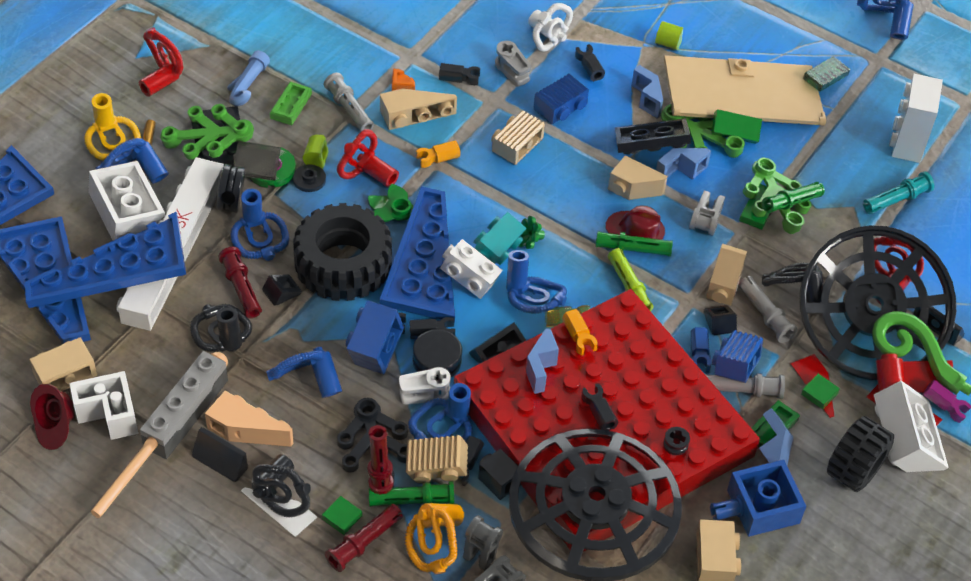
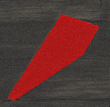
(807, 369)

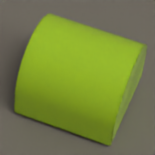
(669, 35)
(316, 151)

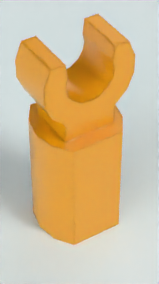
(438, 153)
(579, 331)

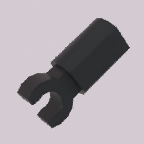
(590, 63)
(458, 73)
(418, 327)
(600, 408)
(474, 449)

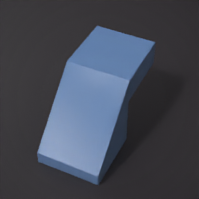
(649, 86)
(687, 160)
(541, 356)
(779, 446)

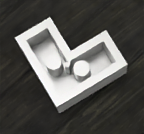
(105, 398)

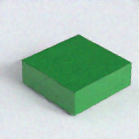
(820, 391)
(342, 515)

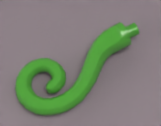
(943, 372)

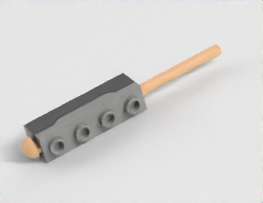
(173, 418)

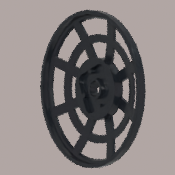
(876, 286)
(593, 513)

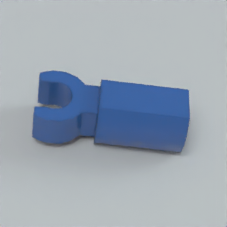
(700, 347)

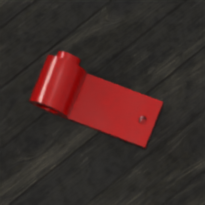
(913, 373)

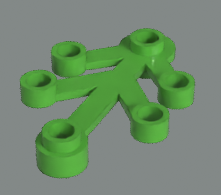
(235, 131)
(732, 145)
(766, 170)

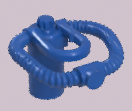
(901, 18)
(138, 150)
(254, 216)
(519, 282)
(322, 367)
(456, 409)

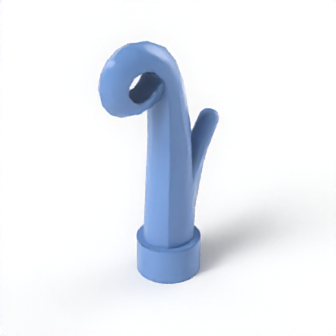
(257, 64)

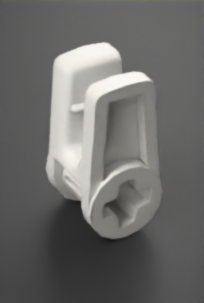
(423, 386)

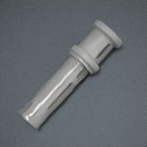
(341, 88)
(773, 317)
(757, 385)

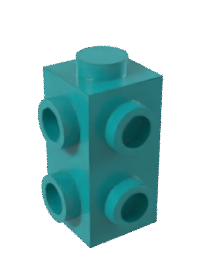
(503, 235)

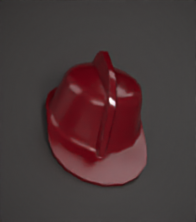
(638, 222)
(51, 415)

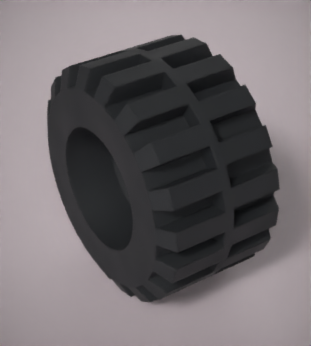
(860, 453)

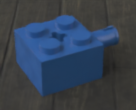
(762, 499)

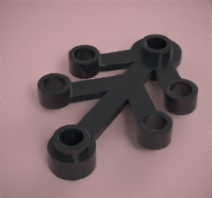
(370, 420)

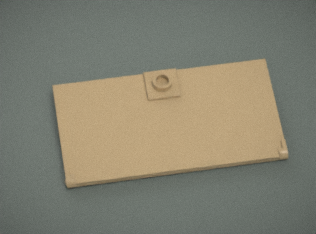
(742, 87)

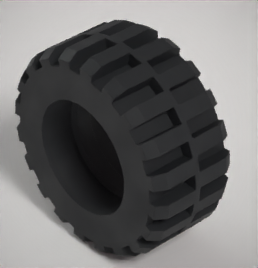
(337, 227)

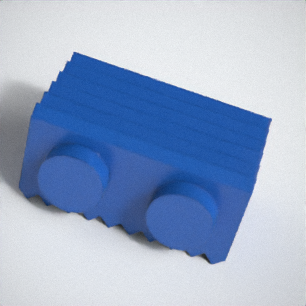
(561, 99)
(737, 356)

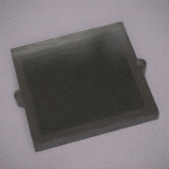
(258, 159)

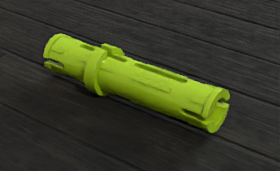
(628, 276)

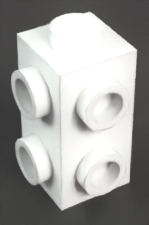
(470, 268)

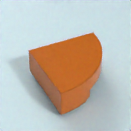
(401, 80)

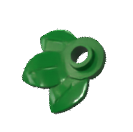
(393, 205)

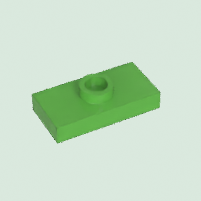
(290, 103)

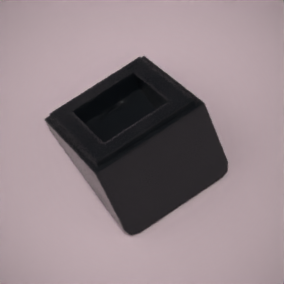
(280, 288)
(721, 319)

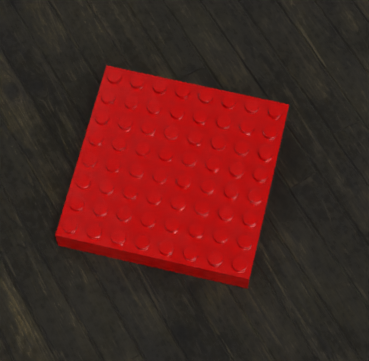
(646, 384)

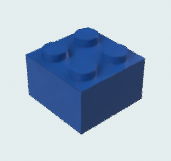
(374, 336)

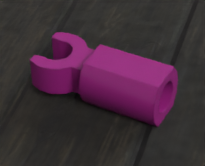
(946, 400)

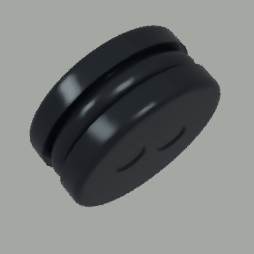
(231, 188)
(437, 349)

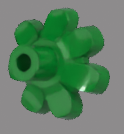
(532, 233)

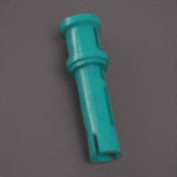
(907, 190)

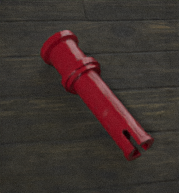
(237, 274)
(380, 466)
(354, 544)

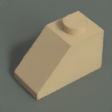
(636, 180)
(726, 274)

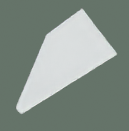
(294, 524)

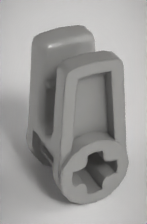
(512, 63)
(706, 218)

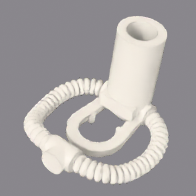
(553, 29)

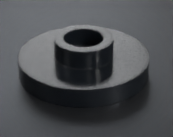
(309, 178)

